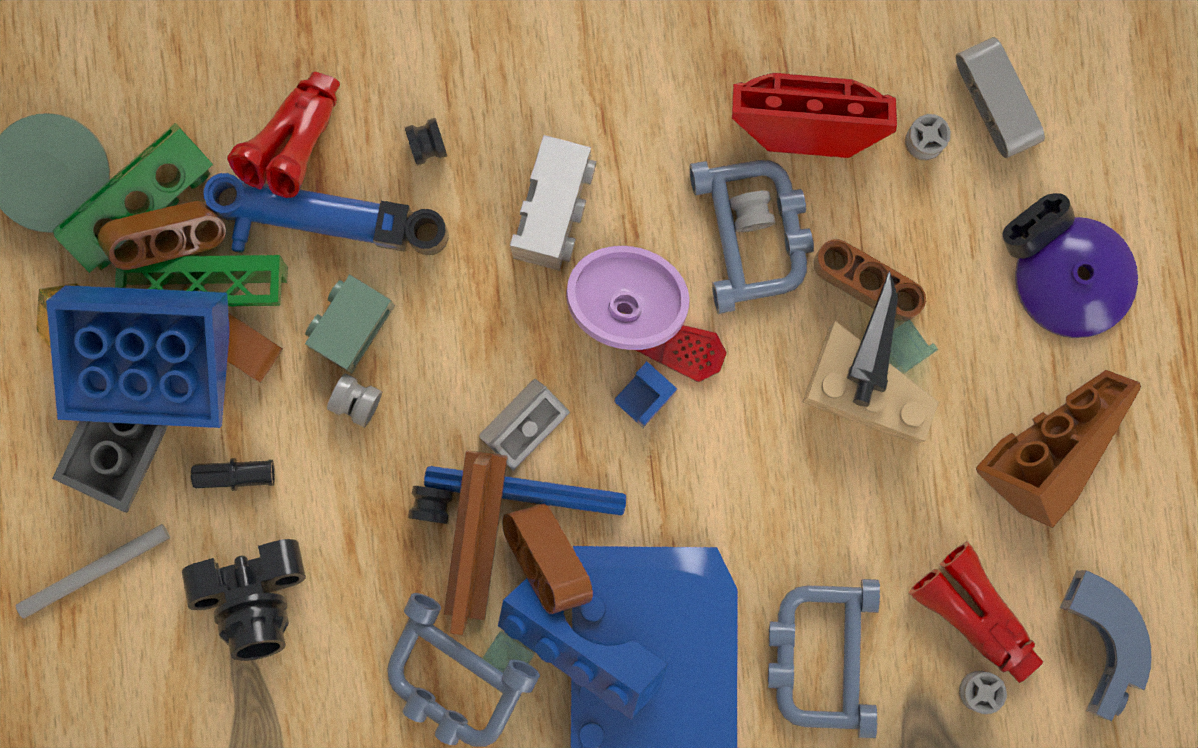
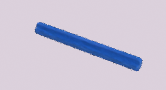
(536, 492)

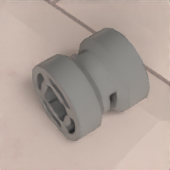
(354, 400)

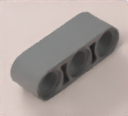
(1000, 97)

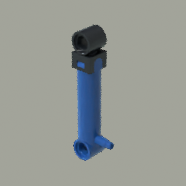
(384, 224)

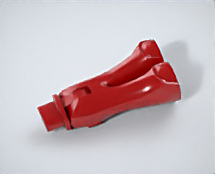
(286, 142)
(996, 630)

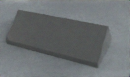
(109, 460)

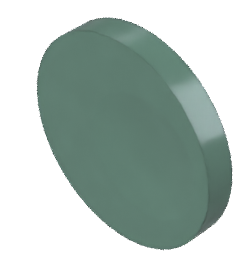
(49, 169)

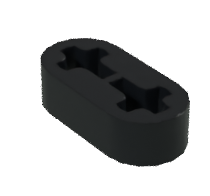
(1038, 225)

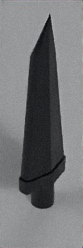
(873, 355)

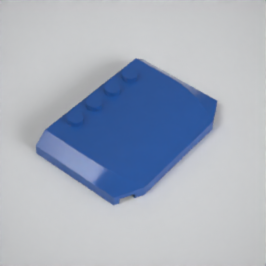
(685, 613)

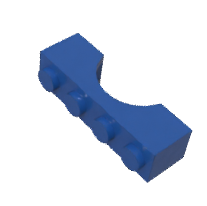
(618, 674)

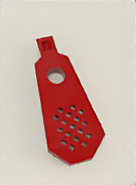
(665, 354)

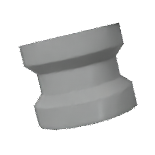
(932, 129)
(752, 211)
(988, 698)

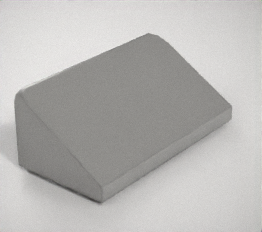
(524, 423)

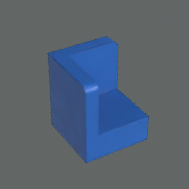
(645, 394)

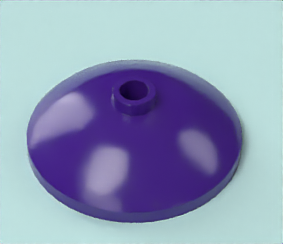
(1065, 302)

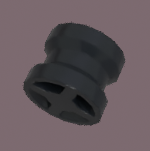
(425, 141)
(430, 504)

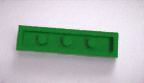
(214, 270)

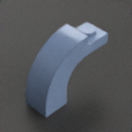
(1123, 635)

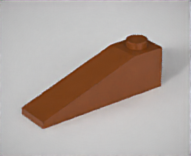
(1055, 457)

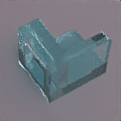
(908, 347)
(507, 649)

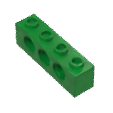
(139, 175)

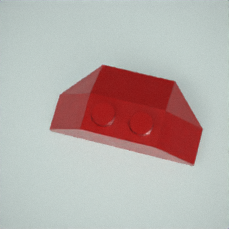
(813, 114)

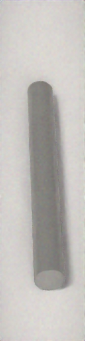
(92, 571)

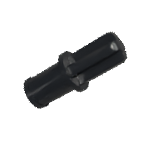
(233, 474)

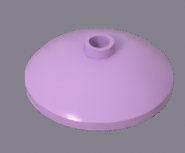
(631, 283)

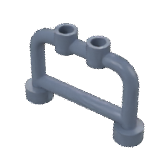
(789, 204)
(782, 673)
(421, 703)

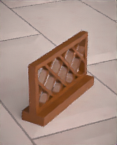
(475, 538)

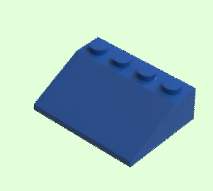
(139, 355)

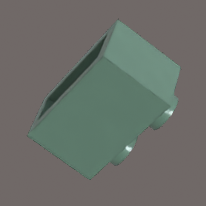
(348, 323)

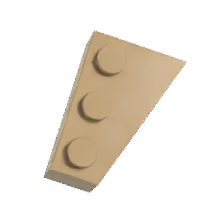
(899, 411)

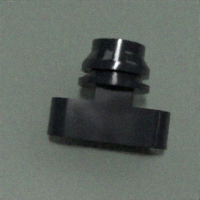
(248, 614)

